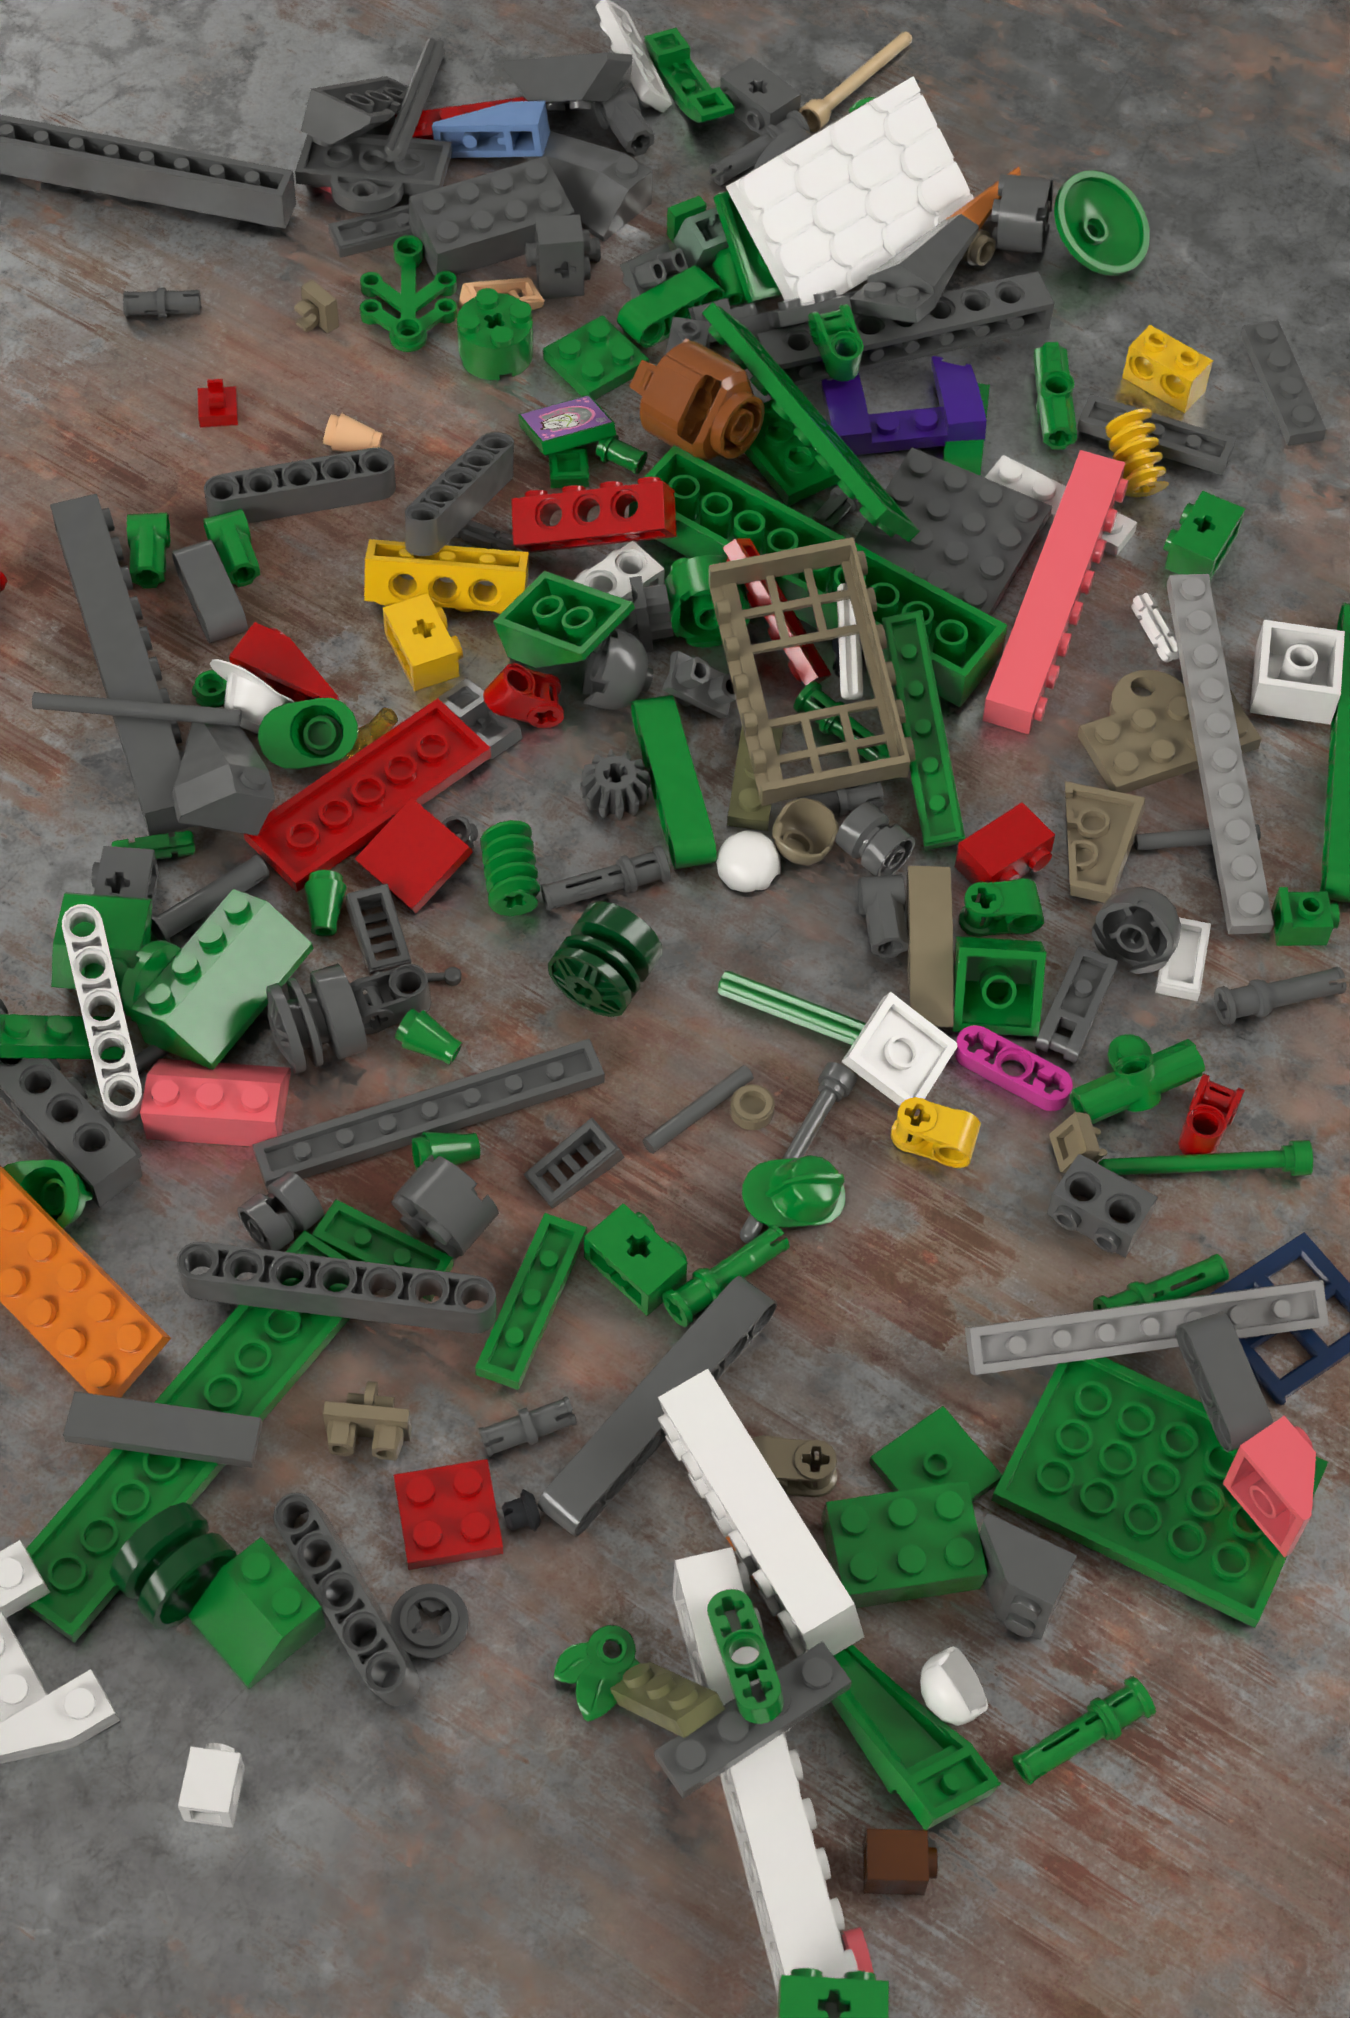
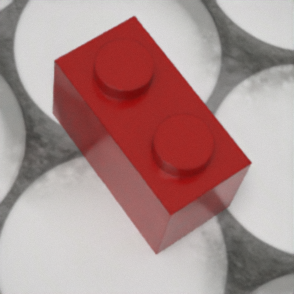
(1006, 848)

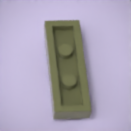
(745, 804)
(666, 1698)

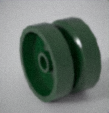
(170, 1564)

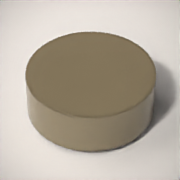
(752, 1107)

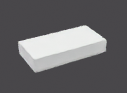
(1185, 968)

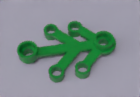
(408, 332)

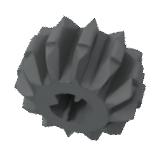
(615, 784)

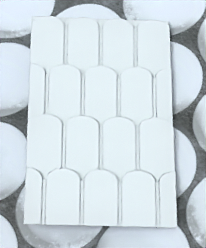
(851, 195)

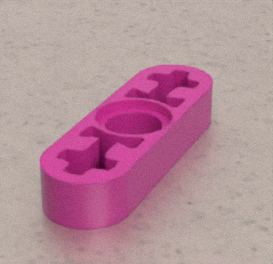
(1018, 1085)

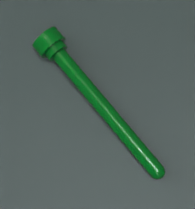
(1291, 1158)

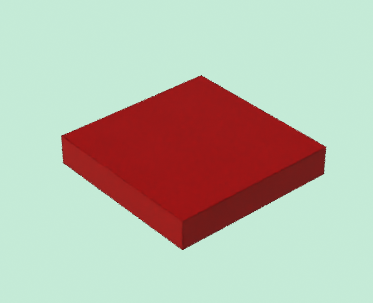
(414, 855)

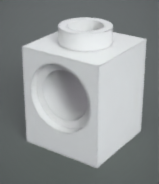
(212, 1785)

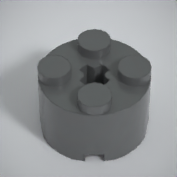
(1022, 213)
(444, 1205)

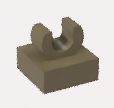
(317, 308)
(1075, 1137)

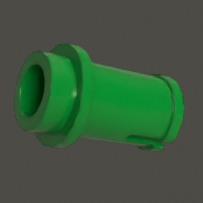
(621, 454)

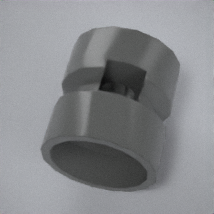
(869, 837)
(294, 1204)

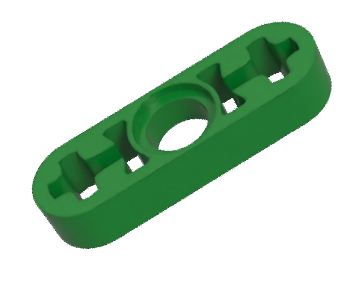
(742, 1674)

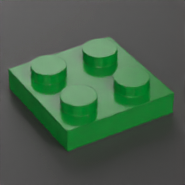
(594, 358)

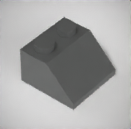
(1023, 1576)

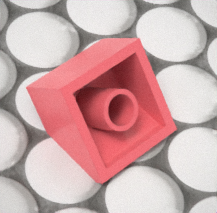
(1275, 1482)

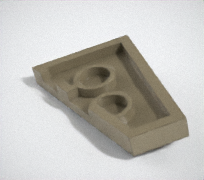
(1099, 838)

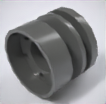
(316, 1018)

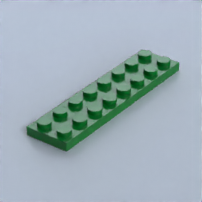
(810, 424)

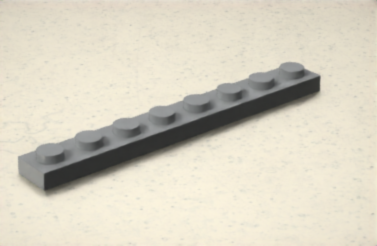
(1140, 1326)

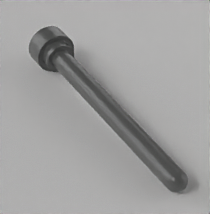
(835, 1083)

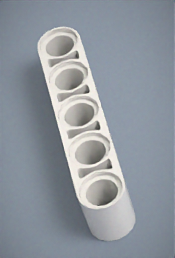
(98, 992)

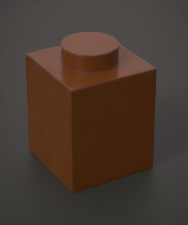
(898, 1861)

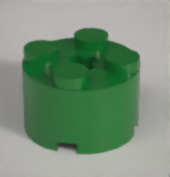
(495, 335)
(691, 600)

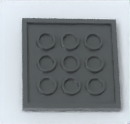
(968, 526)

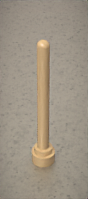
(818, 111)

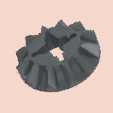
(434, 1601)

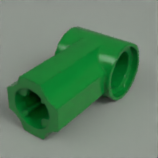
(147, 539)
(233, 544)

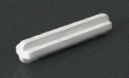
(849, 653)

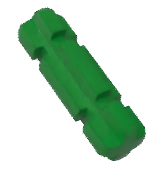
(163, 845)

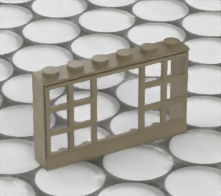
(746, 684)

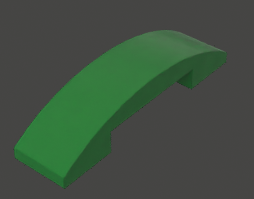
(683, 79)

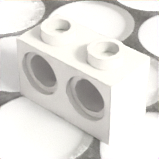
(614, 572)

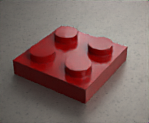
(448, 1514)

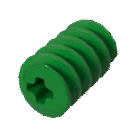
(510, 868)

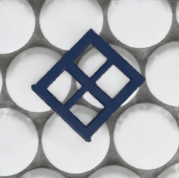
(1323, 1356)

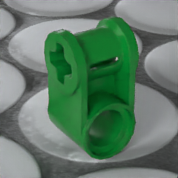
(836, 336)
(1007, 908)

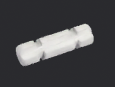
(1156, 626)

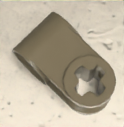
(793, 1461)

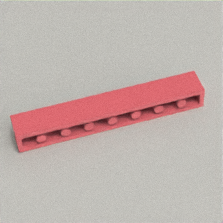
(1054, 593)

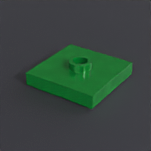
(935, 1454)

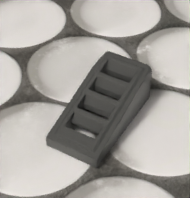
(369, 899)
(576, 1142)

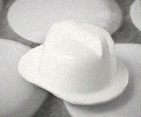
(248, 694)

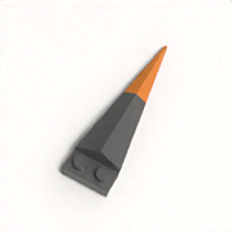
(917, 276)

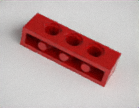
(652, 520)

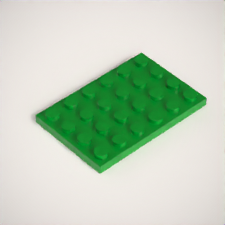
(1143, 1484)

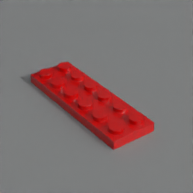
(366, 791)

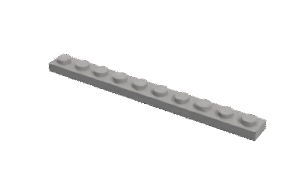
(1219, 755)

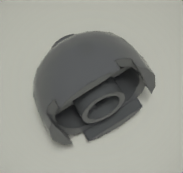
(616, 672)
(1138, 929)

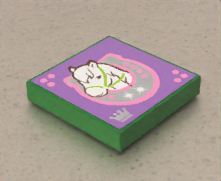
(567, 425)

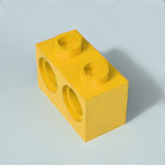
(1167, 368)

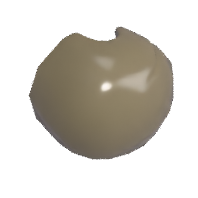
(804, 831)

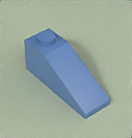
(497, 131)

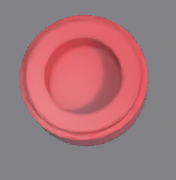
(855, 1940)

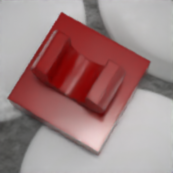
(217, 404)

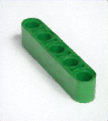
(673, 782)

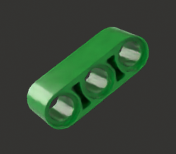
(651, 313)

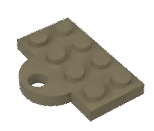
(1151, 734)

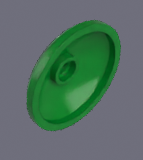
(1101, 223)

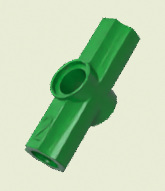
(1055, 396)
(1138, 1081)

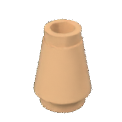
(350, 435)

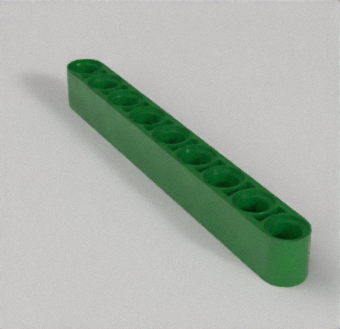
(1336, 839)

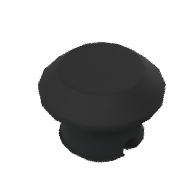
(522, 1512)

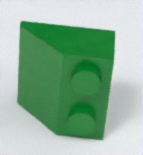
(126, 929)
(998, 985)
(256, 1613)

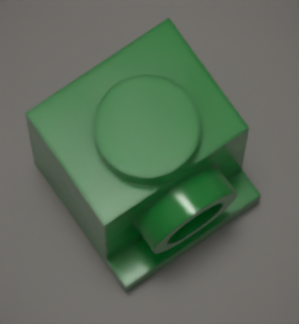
(1303, 918)

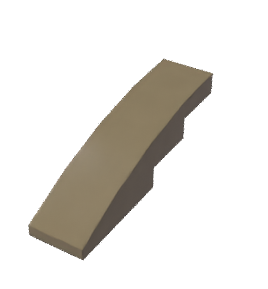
(930, 944)

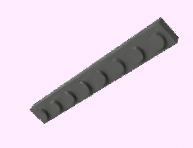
(431, 1110)

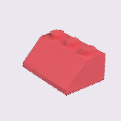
(214, 1106)

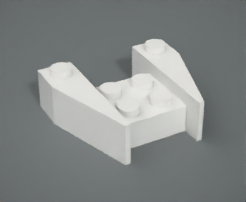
(29, 1717)

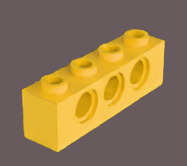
(463, 565)

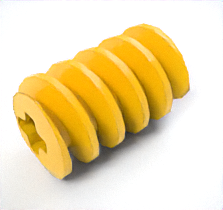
(1133, 447)

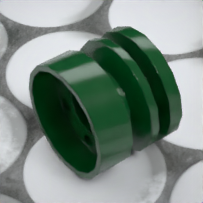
(605, 959)

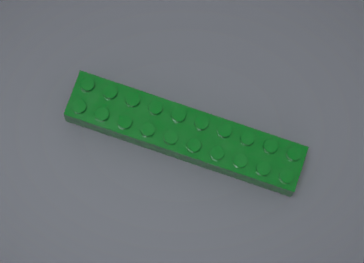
(719, 508)

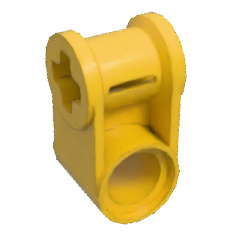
(938, 1132)

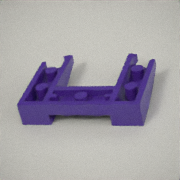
(957, 418)

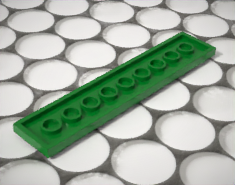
(237, 1371)

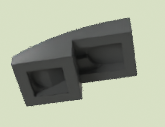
(468, 704)

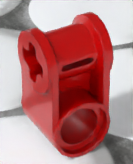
(524, 693)
(1211, 1113)

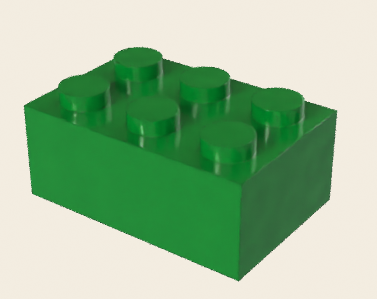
(905, 1544)

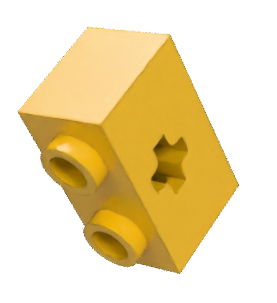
(422, 641)

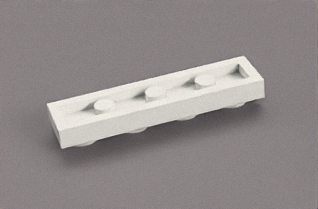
(626, 40)
(1040, 487)

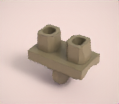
(367, 1417)

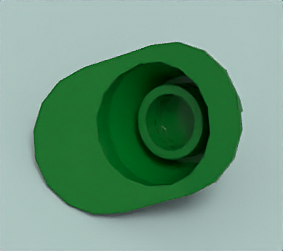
(308, 733)
(53, 1187)
(794, 1192)

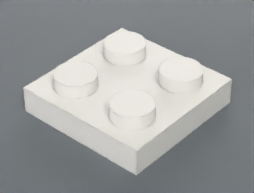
(899, 1051)

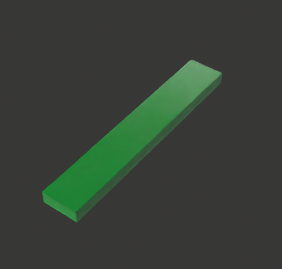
(932, 768)

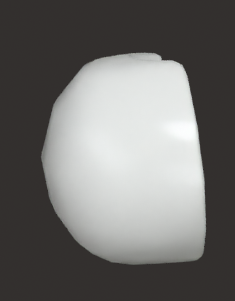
(748, 861)
(952, 1688)

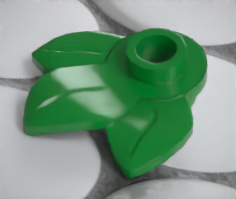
(594, 1671)

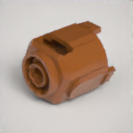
(698, 402)

